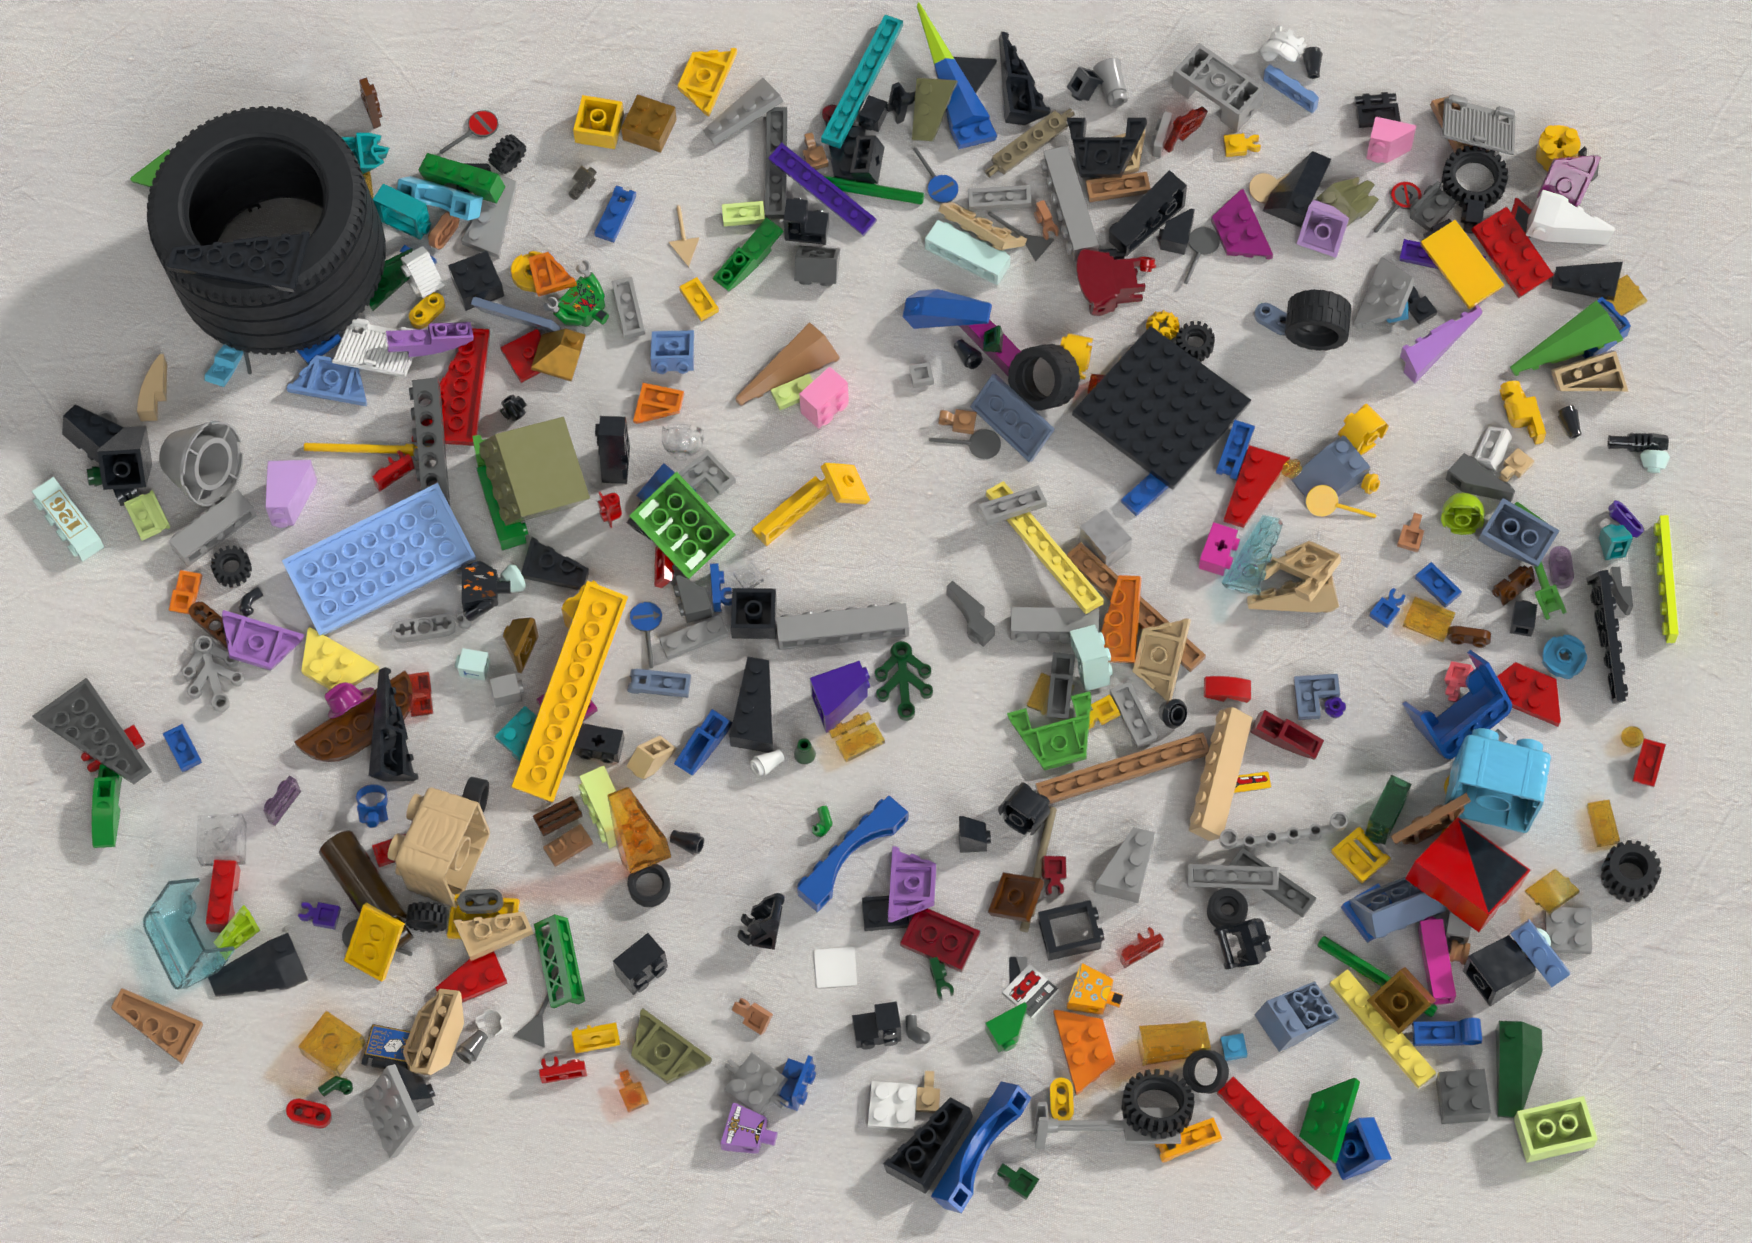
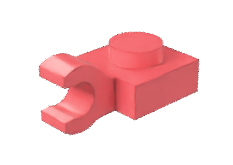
(1456, 678)

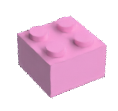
(824, 398)

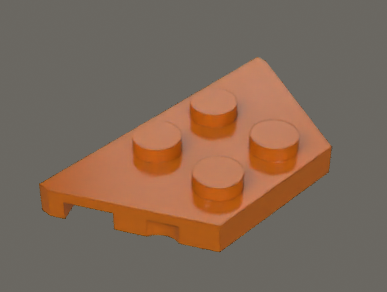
(1084, 1046)

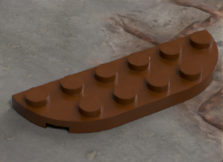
(353, 730)

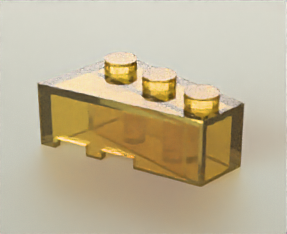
(1171, 1041)

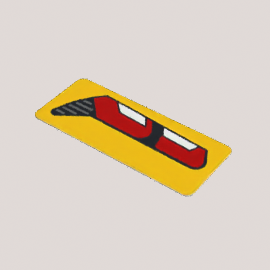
(1252, 782)

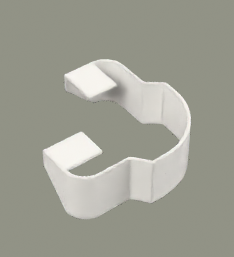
(481, 1024)

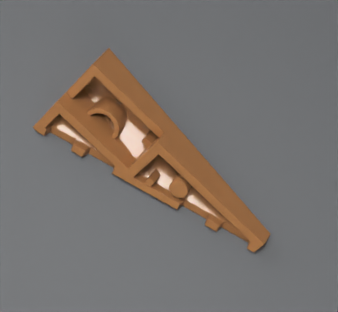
(802, 355)

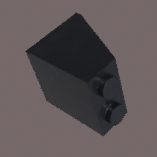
(126, 459)
(1499, 969)

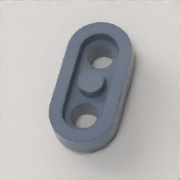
(1272, 319)

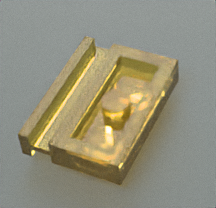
(1428, 619)

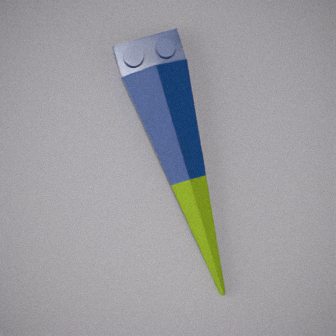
(965, 113)

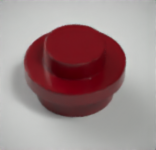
(828, 112)

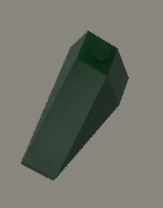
(1516, 1062)

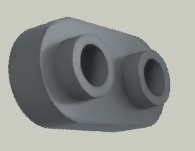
(481, 898)

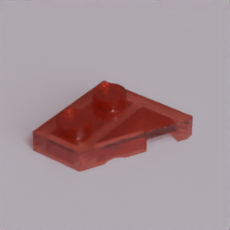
(1185, 126)

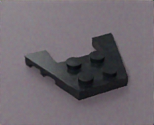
(1104, 155)

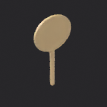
(1263, 185)

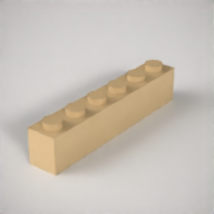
(1220, 773)

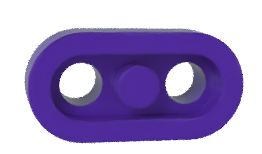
(1622, 514)

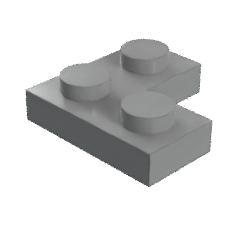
(708, 469)

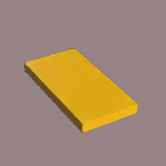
(1462, 264)

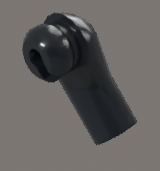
(247, 600)

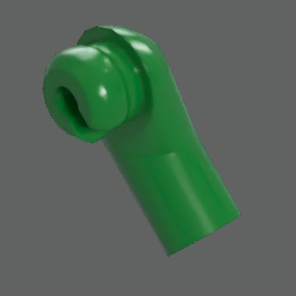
(824, 824)

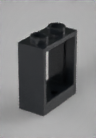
(1055, 952)

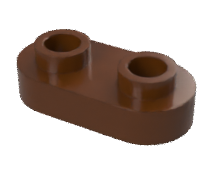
(1460, 635)

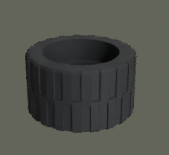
(1318, 320)
(1065, 374)

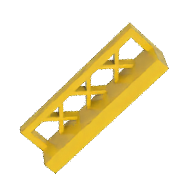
(791, 510)

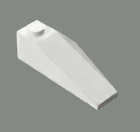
(1559, 221)

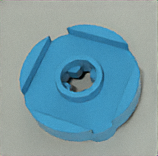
(1564, 668)

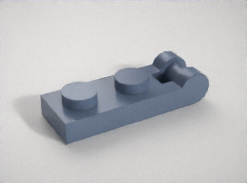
(660, 683)

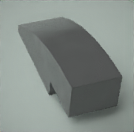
(1060, 685)

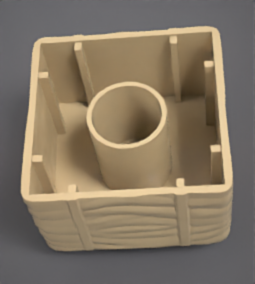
(440, 845)

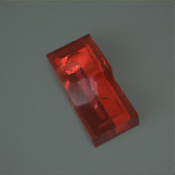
(421, 699)

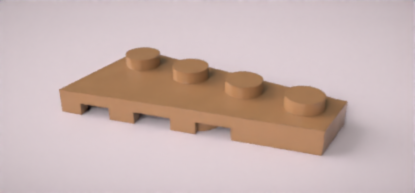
(162, 1025)

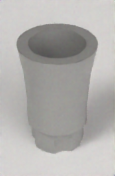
(1113, 85)

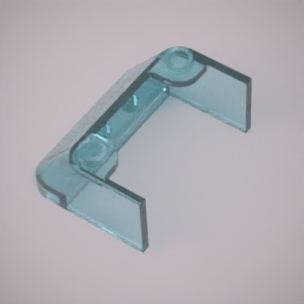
(176, 940)

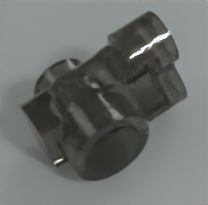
(584, 180)

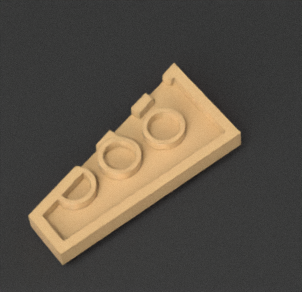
(982, 227)

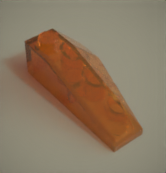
(635, 832)

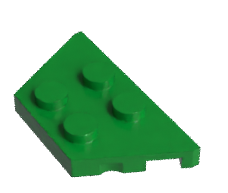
(1329, 1117)

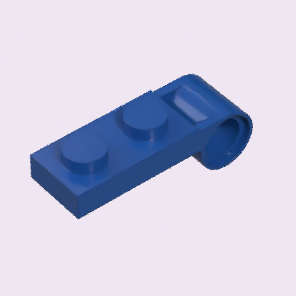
(1447, 1033)

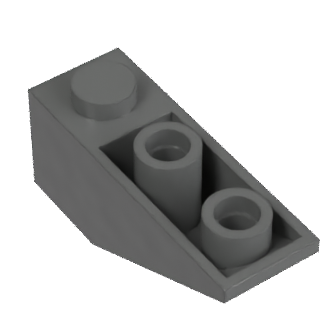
(1475, 479)

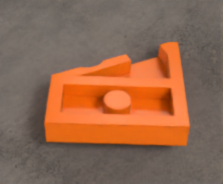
(549, 274)
(657, 403)

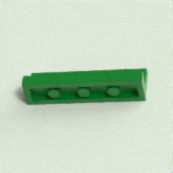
(563, 957)

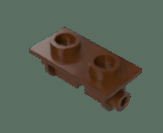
(1520, 580)

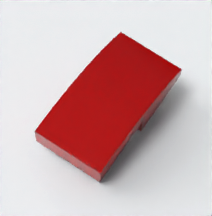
(1225, 687)

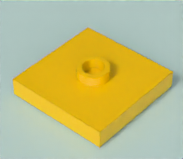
(845, 483)

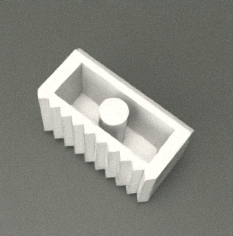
(422, 272)

